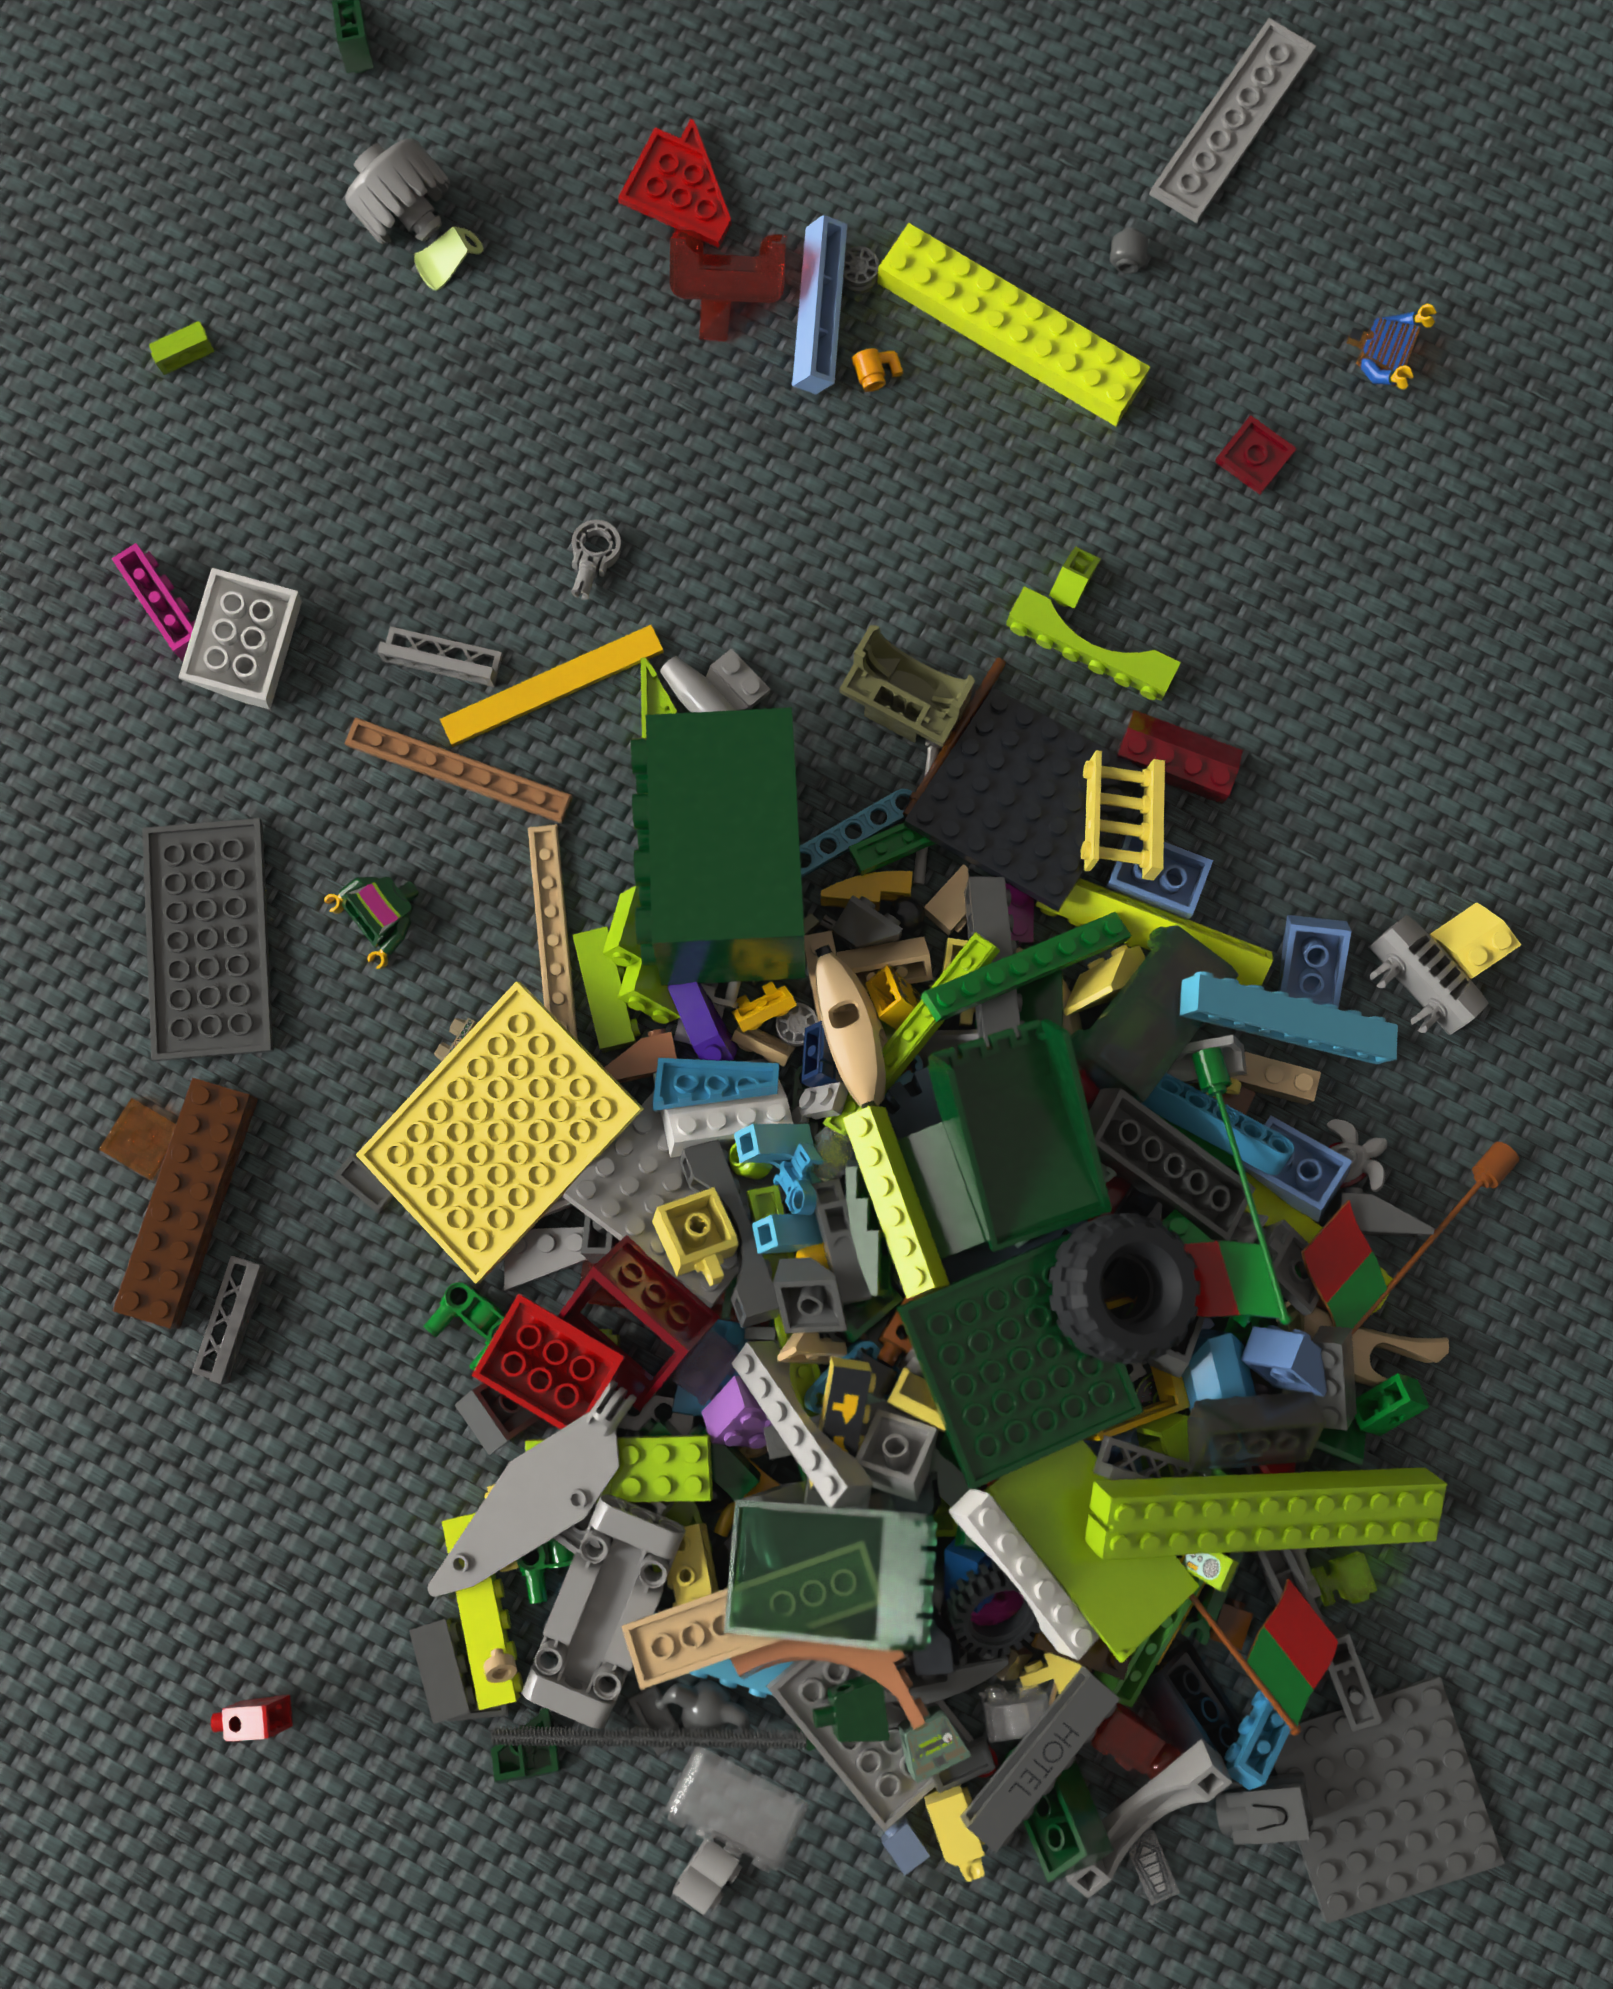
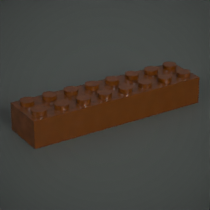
(185, 1204)

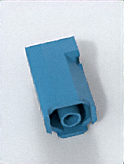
(1217, 1368)

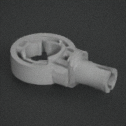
(590, 561)

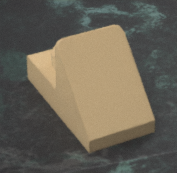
(811, 1349)

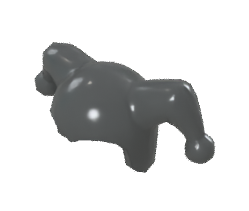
(705, 1706)

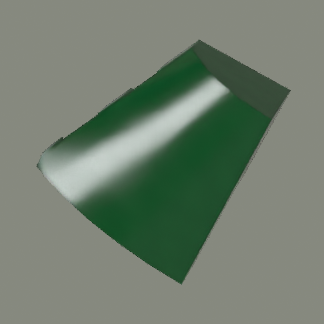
(527, 1761)

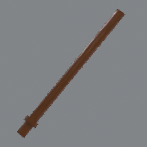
(968, 715)

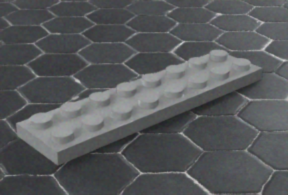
(1232, 120)

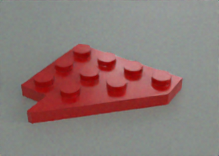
(678, 185)

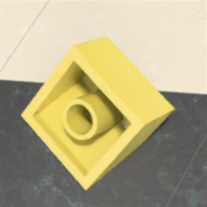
(1476, 939)

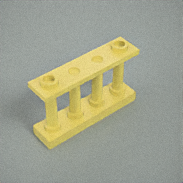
(1150, 805)

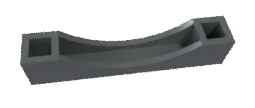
(754, 1293)

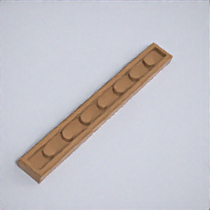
(458, 770)

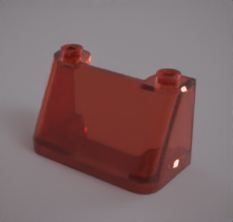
(727, 276)

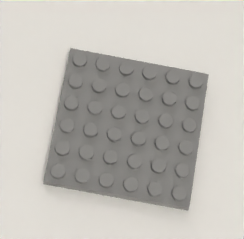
(636, 1178)

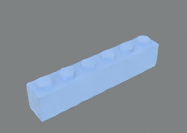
(819, 305)

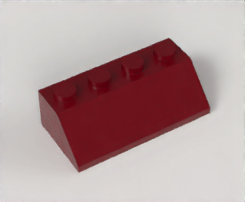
(1190, 759)

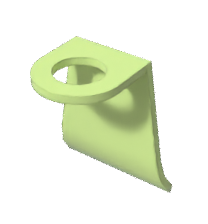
(443, 256)

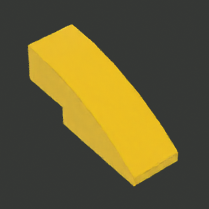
(873, 886)

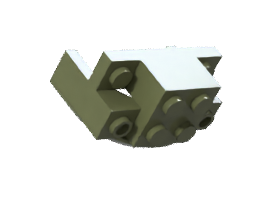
(904, 691)

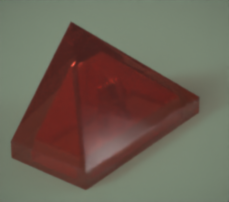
(714, 320)

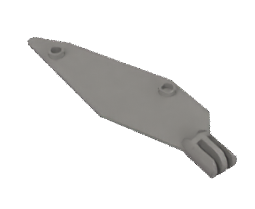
(538, 1495)

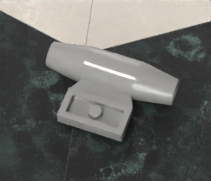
(727, 686)

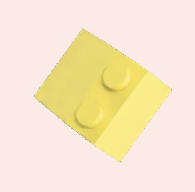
(1104, 979)

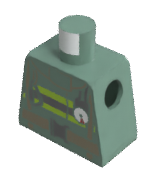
(932, 1747)

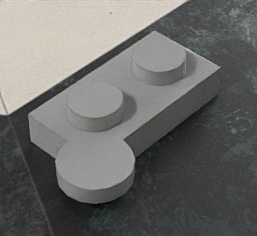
(820, 1102)

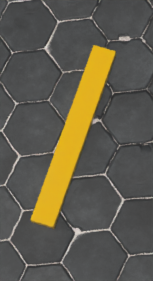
(551, 685)

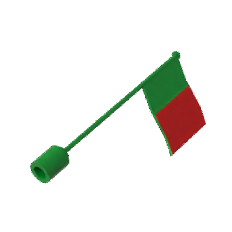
(1231, 1274)

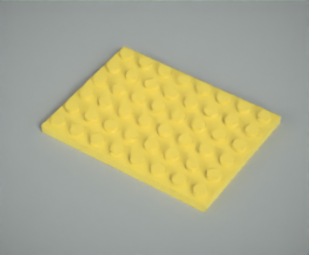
(499, 1132)

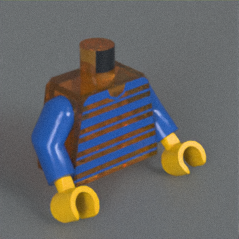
(1389, 346)

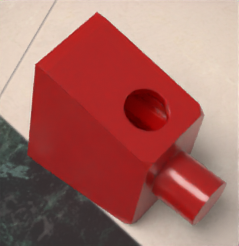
(254, 1718)

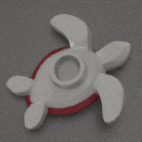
(1360, 1155)

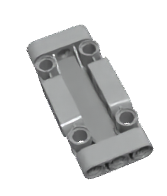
(598, 1597)

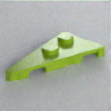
(653, 696)

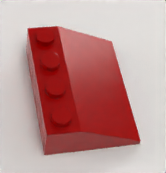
(547, 1364)

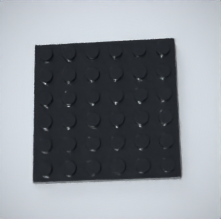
(1017, 798)

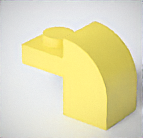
(1055, 1668)

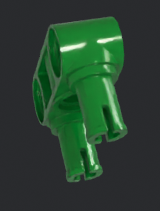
(476, 1312)
(551, 1555)

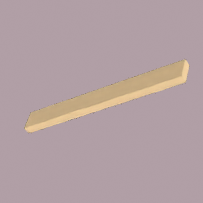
(552, 925)

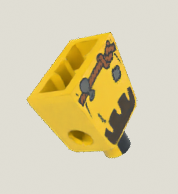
(883, 987)

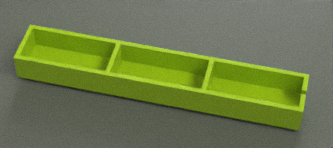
(1263, 1512)

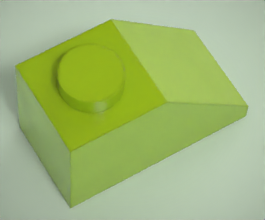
(1074, 577)

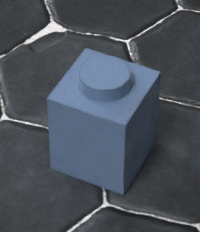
(905, 1845)

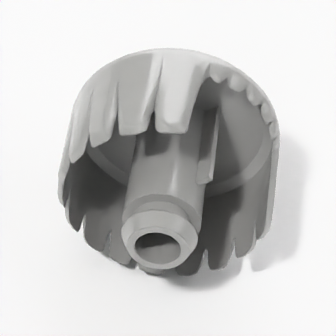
(397, 182)

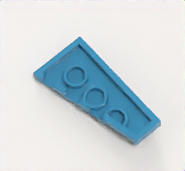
(710, 1081)

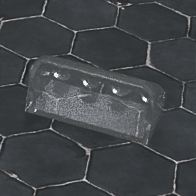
(735, 1809)

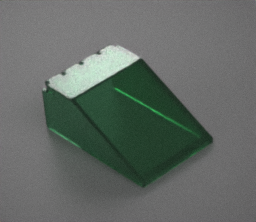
(831, 1575)

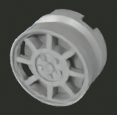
(793, 1024)

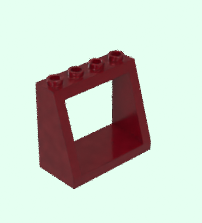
(653, 1298)

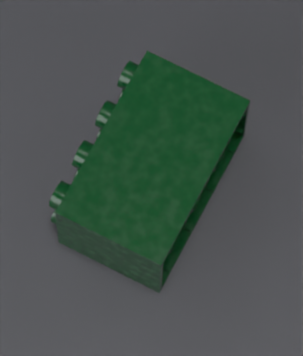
(718, 847)

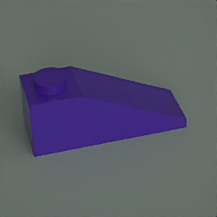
(703, 1023)

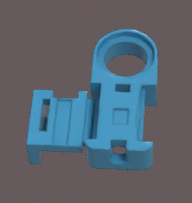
(792, 1181)

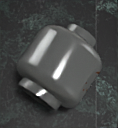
(1129, 250)

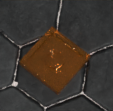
(139, 1139)

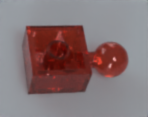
(1133, 1743)

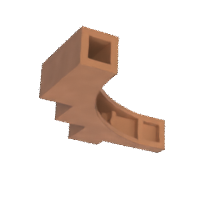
(875, 1663)

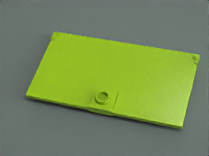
(1117, 1596)

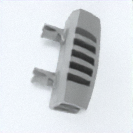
(1428, 975)

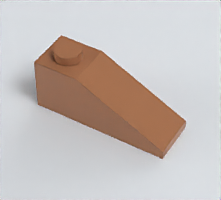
(642, 1057)

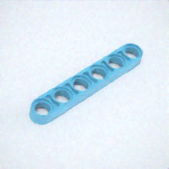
(860, 819)

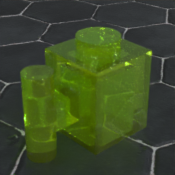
(1349, 1576)

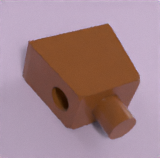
(891, 1343)

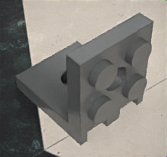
(1285, 1252)

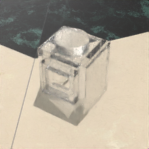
(835, 1152)

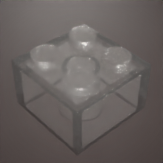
(1012, 1711)

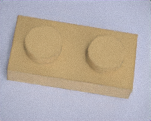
(770, 1047)

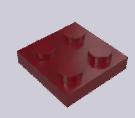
(1255, 455)

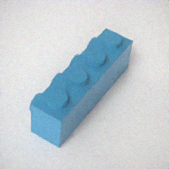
(1258, 1744)

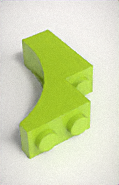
(640, 984)

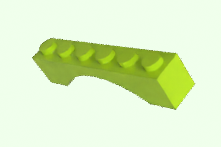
(1038, 619)

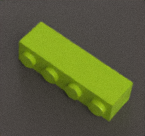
(602, 986)

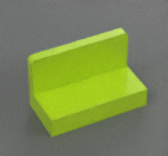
(181, 348)

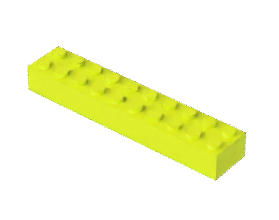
(1012, 324)

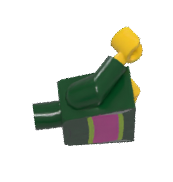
(378, 910)

